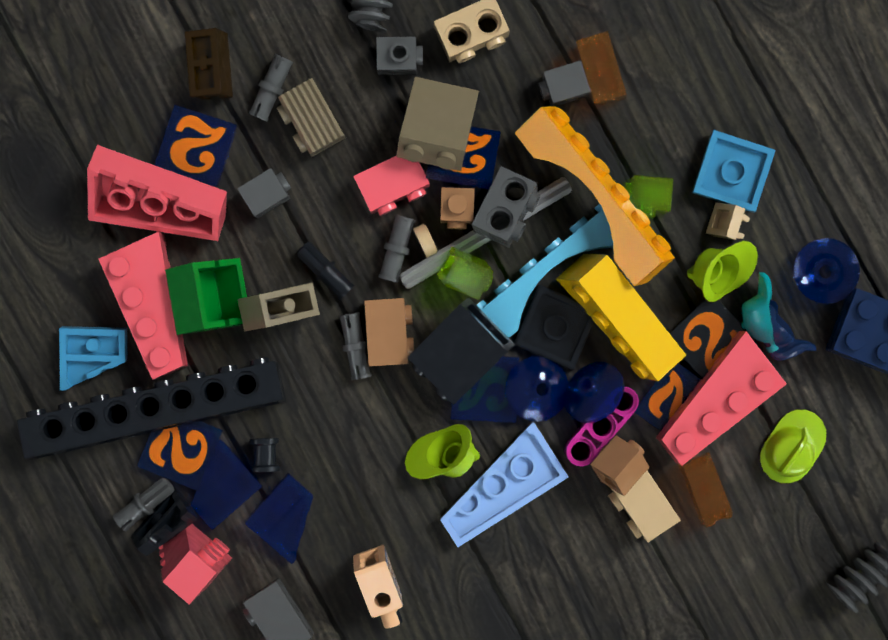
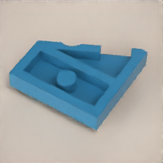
(89, 352)

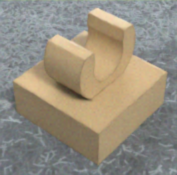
(726, 221)

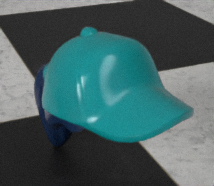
(766, 326)

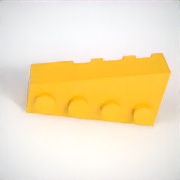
(622, 315)

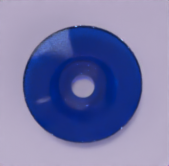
(835, 256)
(522, 386)
(594, 392)

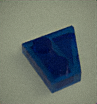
(223, 486)
(282, 516)

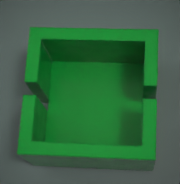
(206, 295)

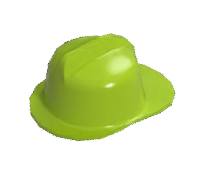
(723, 270)
(793, 446)
(442, 453)

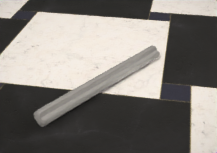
(473, 240)

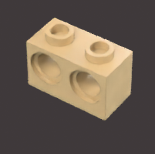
(467, 21)

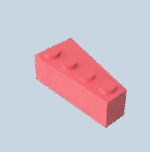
(143, 295)

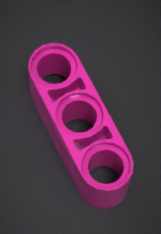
(597, 442)

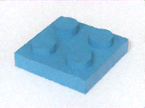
(733, 171)

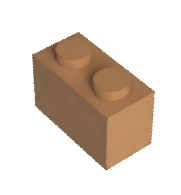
(388, 331)

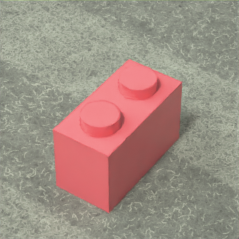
(391, 183)

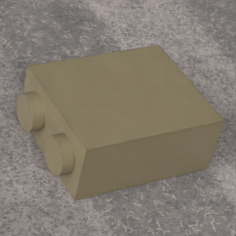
(437, 124)

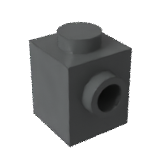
(398, 55)

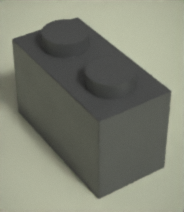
(276, 614)

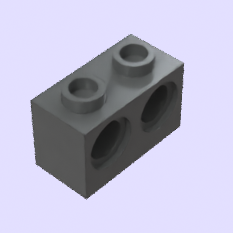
(498, 205)

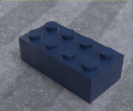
(862, 331)

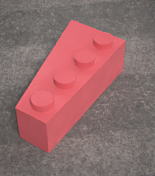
(151, 197)
(726, 394)
(192, 562)

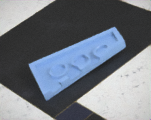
(511, 482)

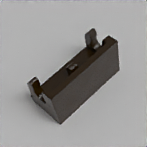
(208, 64)

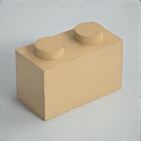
(646, 507)

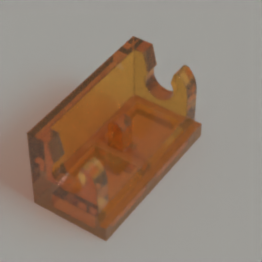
(601, 68)
(706, 490)

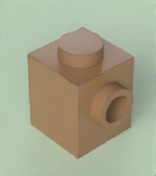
(457, 207)
(620, 464)

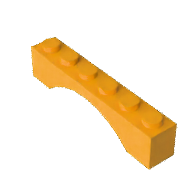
(635, 244)

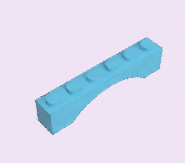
(512, 297)

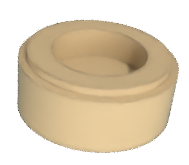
(425, 240)

